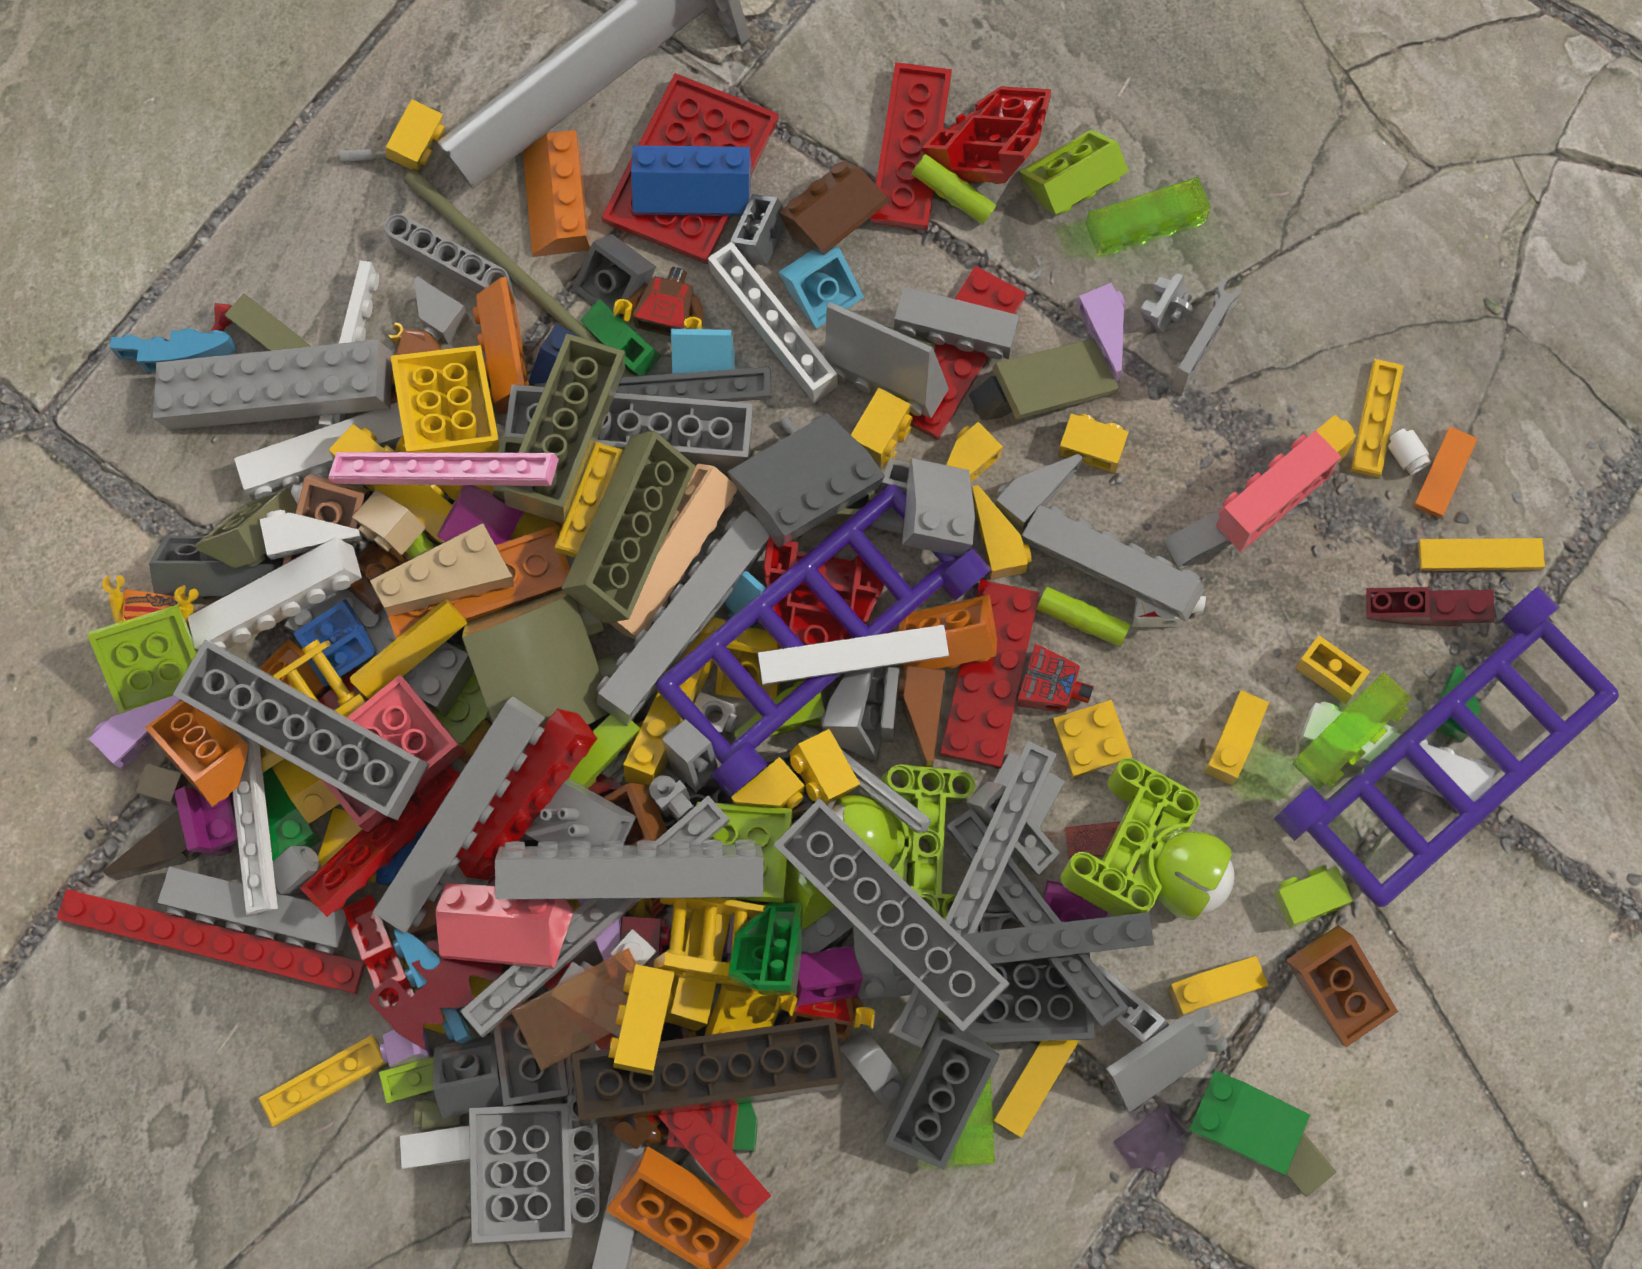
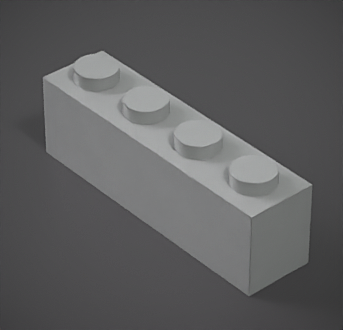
(956, 323)

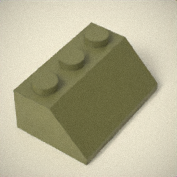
(240, 536)

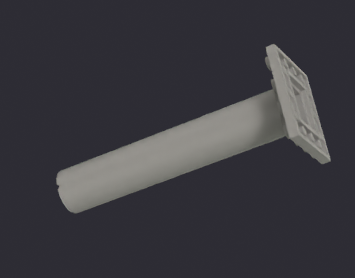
(572, 78)

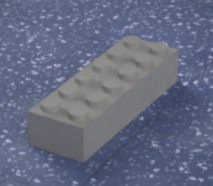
(435, 679)

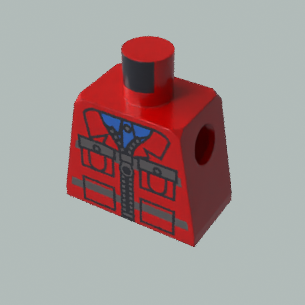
(1051, 682)

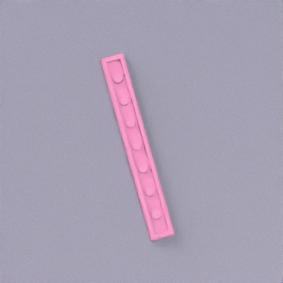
(444, 468)

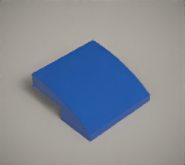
(345, 633)

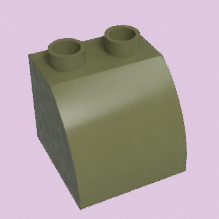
(539, 657)

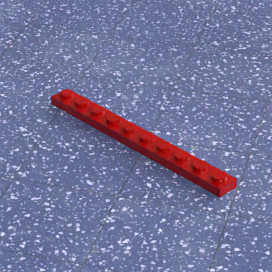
(211, 941)
(705, 1146)

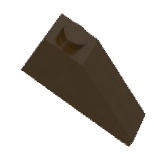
(157, 850)

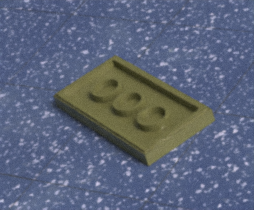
(1055, 378)

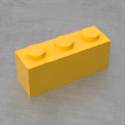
(641, 1019)

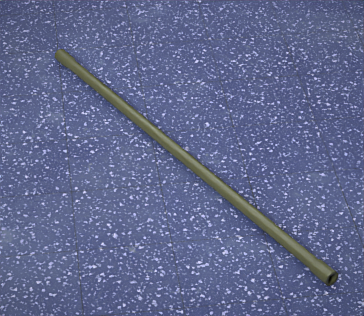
(426, 190)

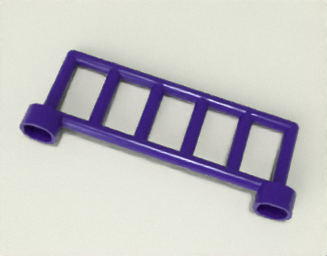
(1528, 622)
(740, 759)

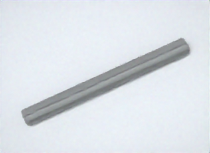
(879, 791)

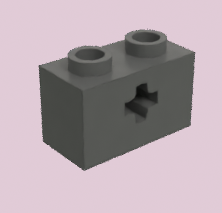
(759, 229)

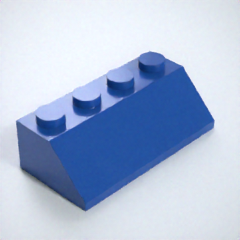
(690, 180)

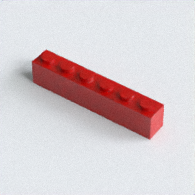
(531, 789)

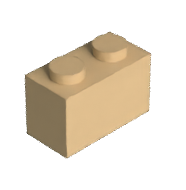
(387, 523)

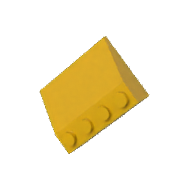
(445, 401)

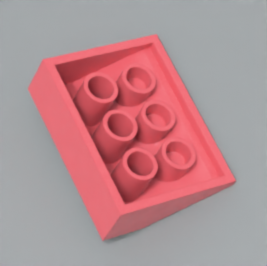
(409, 723)

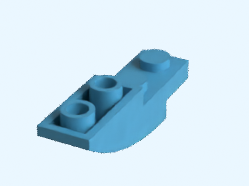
(181, 346)
(414, 950)

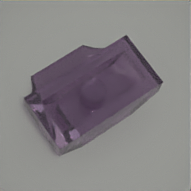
(1152, 1141)

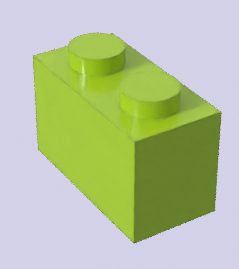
(1312, 896)

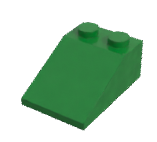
(285, 821)
(1249, 1123)

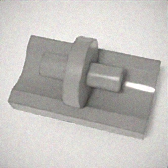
(1172, 304)
(670, 797)

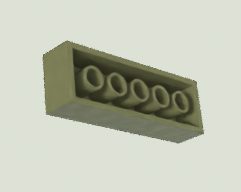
(568, 423)
(629, 527)

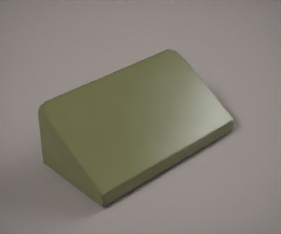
(1309, 1167)

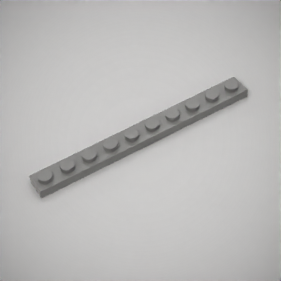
(984, 874)
(585, 926)

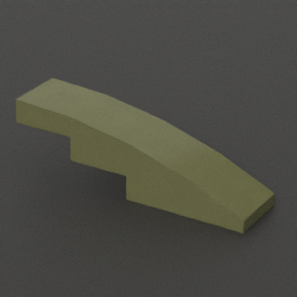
(263, 326)

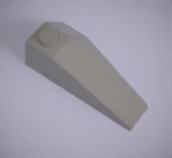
(855, 710)

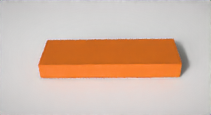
(1445, 472)

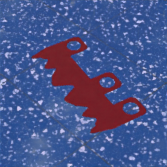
(446, 988)

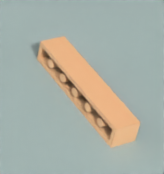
(696, 517)

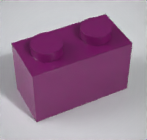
(828, 976)

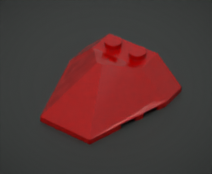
(993, 137)
(804, 611)

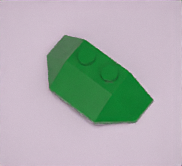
(769, 950)

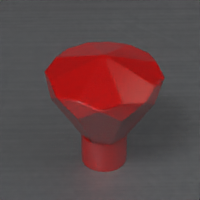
(221, 321)

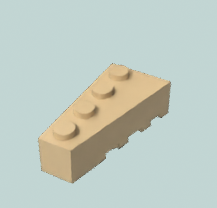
(449, 571)

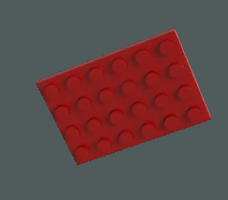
(691, 117)

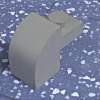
(896, 474)
(874, 1067)

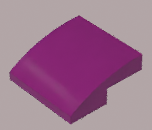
(478, 507)

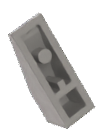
(1038, 487)
(1032, 845)
(1140, 1020)

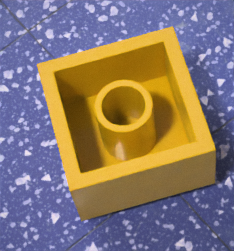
(883, 426)

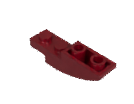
(1429, 607)

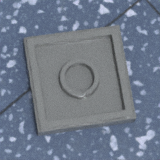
(890, 704)

